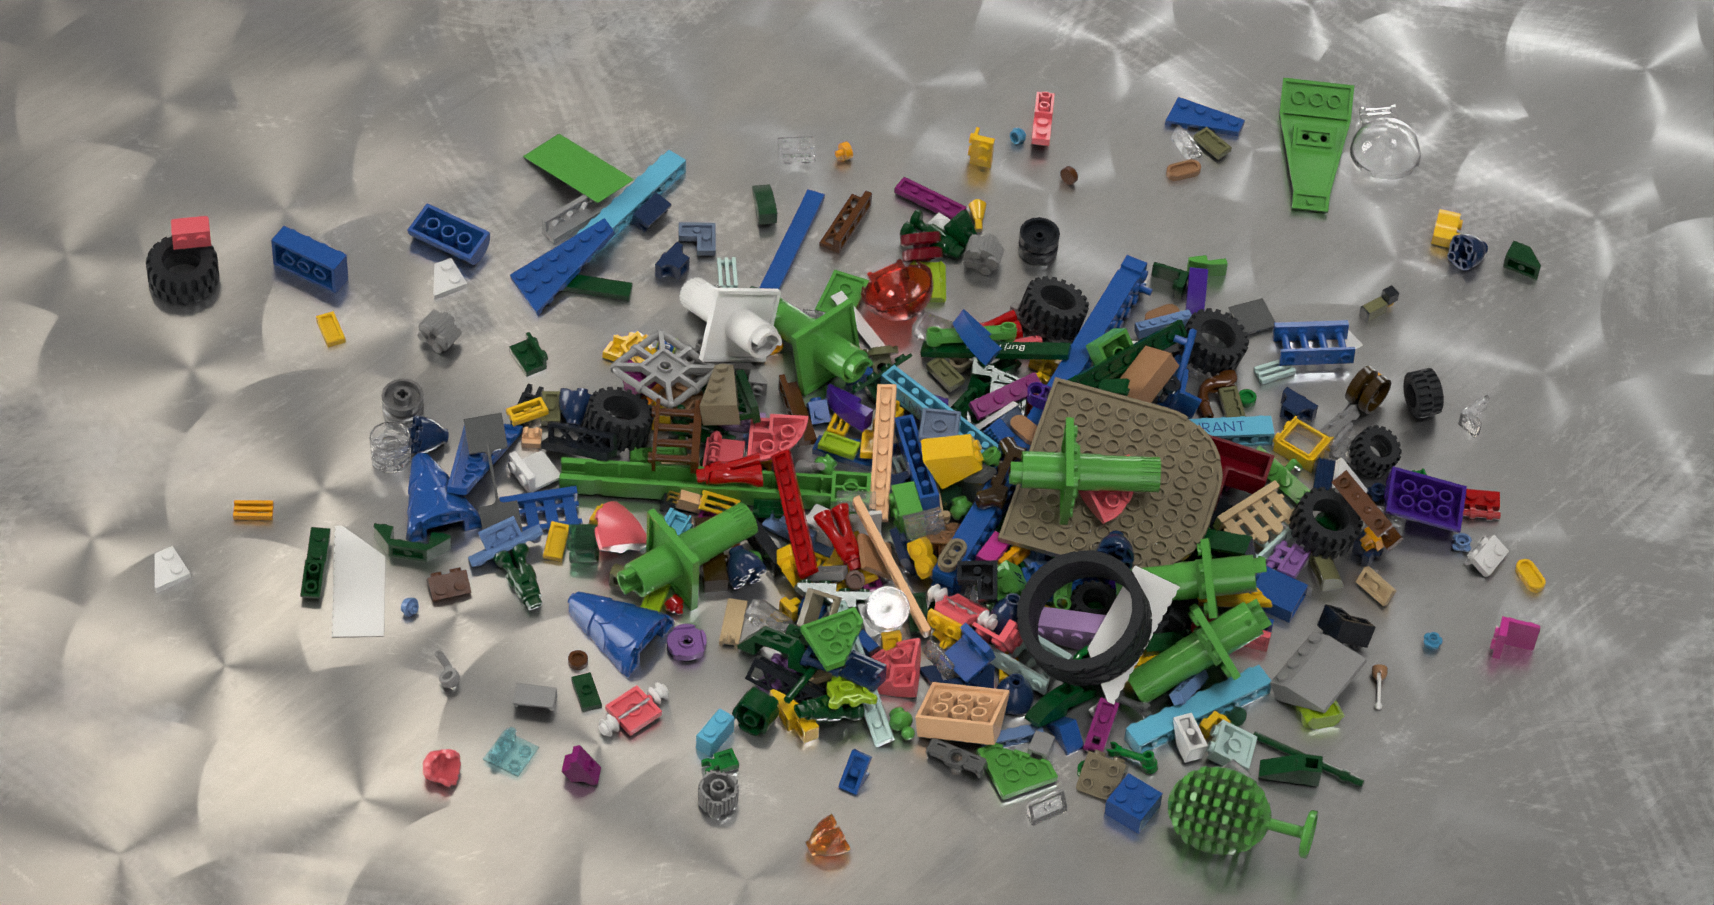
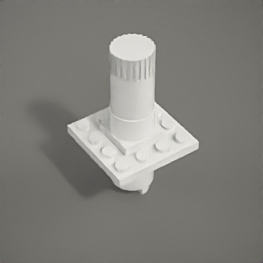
(736, 318)

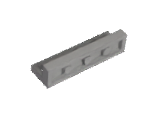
(574, 220)

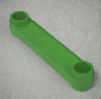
(936, 336)

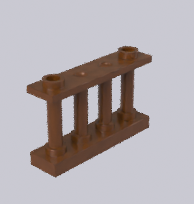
(692, 443)
(1367, 510)

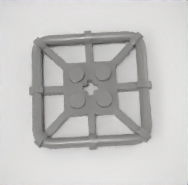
(654, 365)

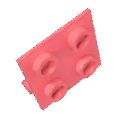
(722, 449)

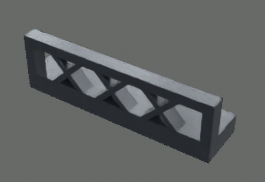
(578, 447)
(767, 548)
(785, 676)

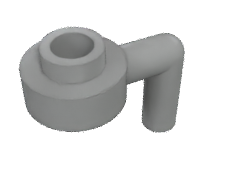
(450, 676)

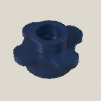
(1376, 491)

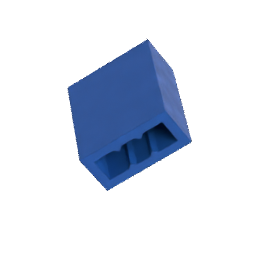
(1283, 591)

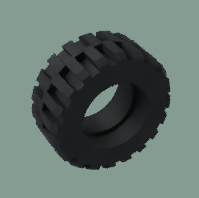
(181, 286)

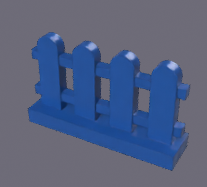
(548, 502)

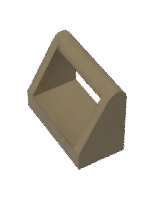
(813, 604)

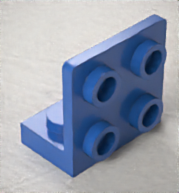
(969, 654)

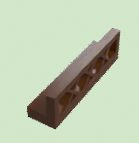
(848, 225)
(795, 405)

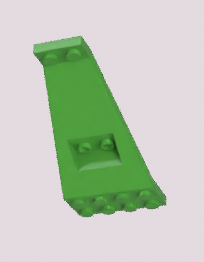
(1317, 111)

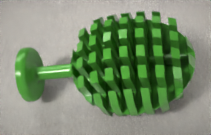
(1228, 813)

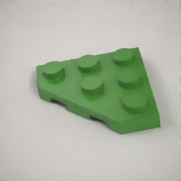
(833, 637)
(1015, 770)

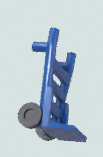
(1174, 391)

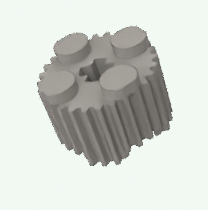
(983, 253)
(438, 330)
(718, 793)

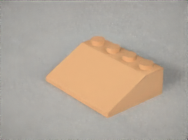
(962, 713)

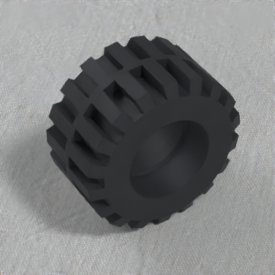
(1423, 393)
(1365, 458)
(1092, 592)

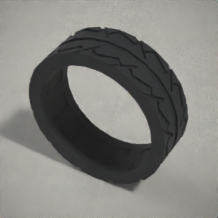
(1065, 570)

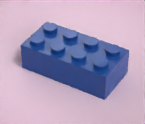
(309, 259)

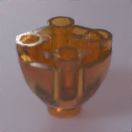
(827, 839)

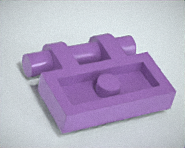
(1293, 562)

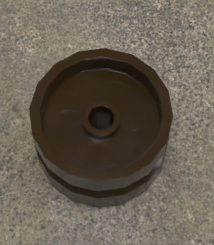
(1368, 389)

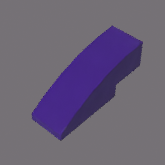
(1196, 289)
(849, 407)

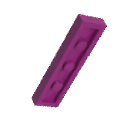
(928, 198)
(1003, 396)

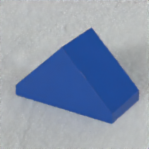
(1067, 734)

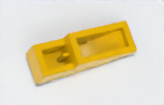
(807, 729)

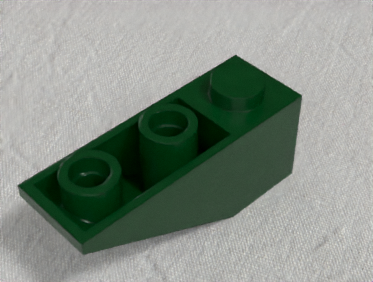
(1293, 768)

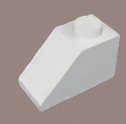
(1189, 738)

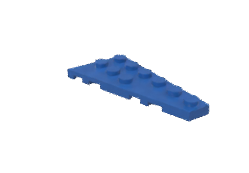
(558, 267)
(471, 468)

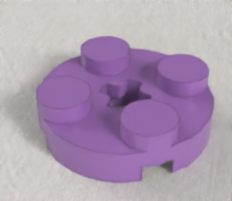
(686, 652)

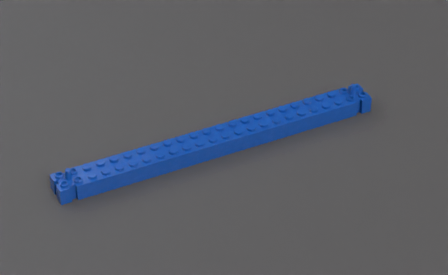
(1107, 314)

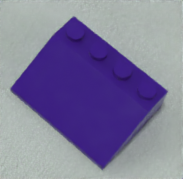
(1425, 499)

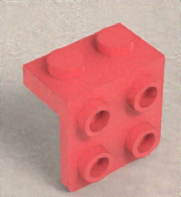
(190, 232)
(1006, 641)

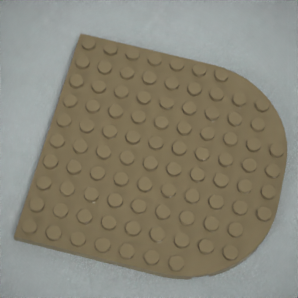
(1157, 524)

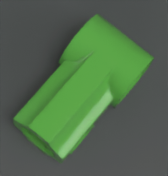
(1062, 597)

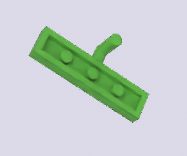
(1288, 482)

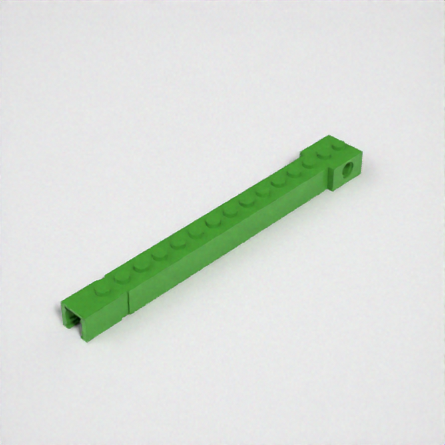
(639, 481)

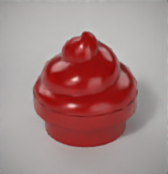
(674, 605)

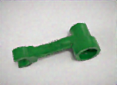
(1147, 759)

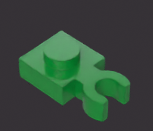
(722, 761)

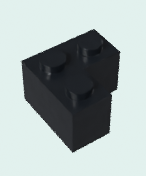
(982, 574)
(1345, 628)

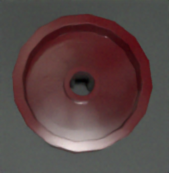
(921, 246)

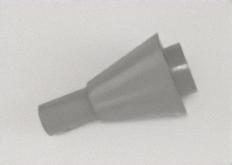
(809, 467)

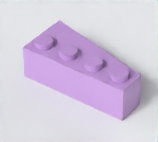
(1069, 627)

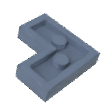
(702, 233)

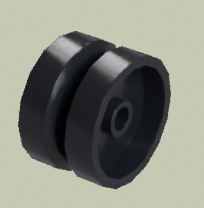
(1038, 240)

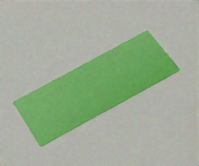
(578, 168)

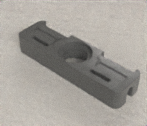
(946, 751)

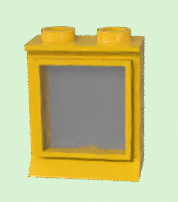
(1301, 443)

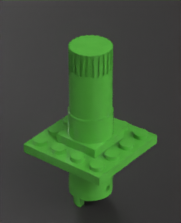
(822, 345)
(1078, 471)
(677, 558)
(1210, 577)
(1206, 646)

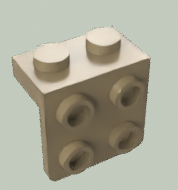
(1101, 774)

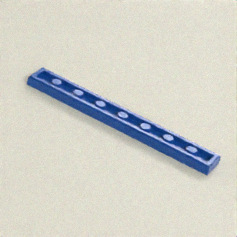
(793, 240)

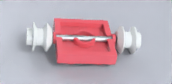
(961, 608)
(633, 710)

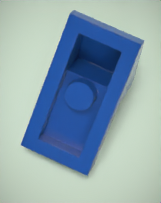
(855, 772)

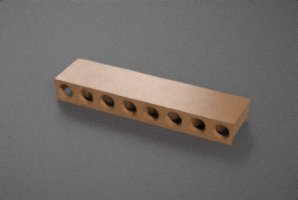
(1149, 373)

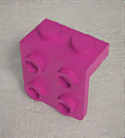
(1514, 633)

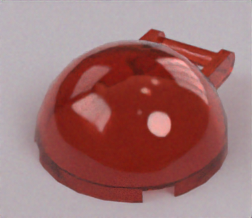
(898, 291)

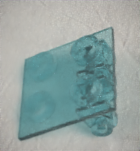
(511, 752)

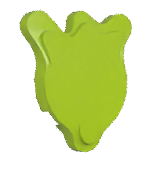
(846, 692)

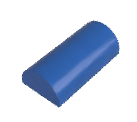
(450, 234)

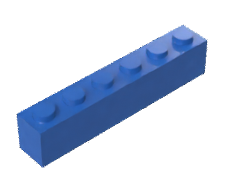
(911, 450)

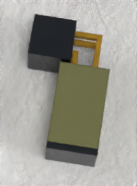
(1379, 305)

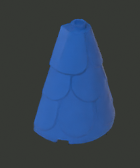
(431, 504)
(618, 627)

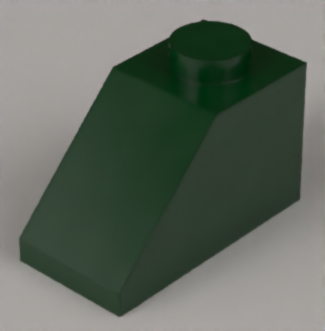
(1522, 260)

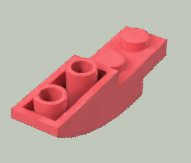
(1043, 118)

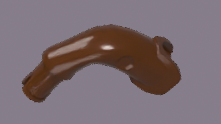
(1211, 385)

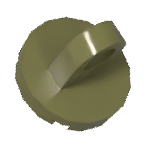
(881, 355)

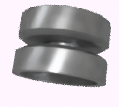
(402, 401)

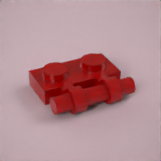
(1484, 501)

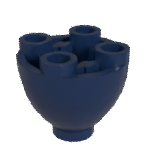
(1466, 251)
(573, 405)
(426, 435)
(1117, 546)
(744, 567)
(1005, 610)
(1020, 695)

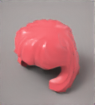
(442, 766)

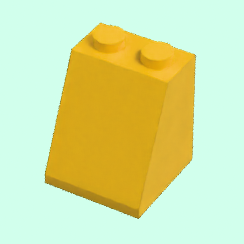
(952, 458)

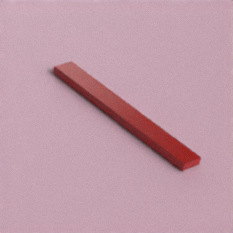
(794, 514)

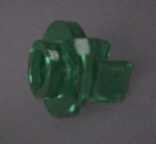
(1237, 716)

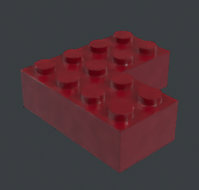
(1242, 466)

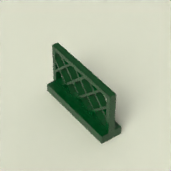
(745, 397)

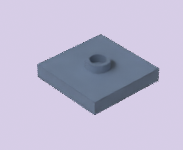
(938, 423)

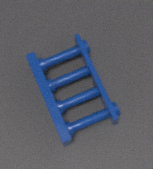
(1313, 331)

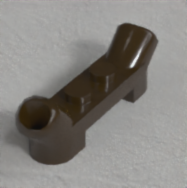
(997, 494)

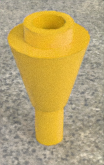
(977, 209)

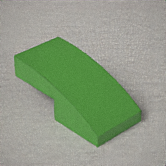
(1215, 267)

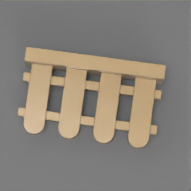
(1256, 503)

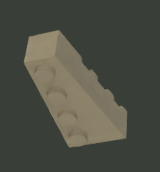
(720, 398)

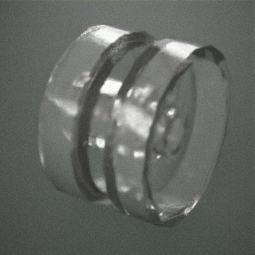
(894, 601)

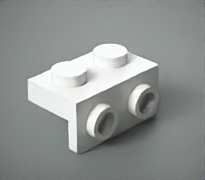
(1487, 555)

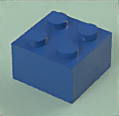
(1133, 803)

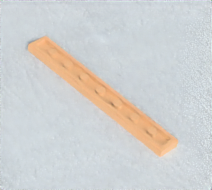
(883, 446)
(890, 565)

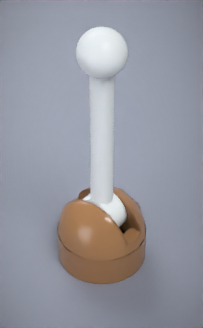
(1379, 673)

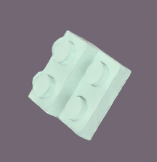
(1231, 743)

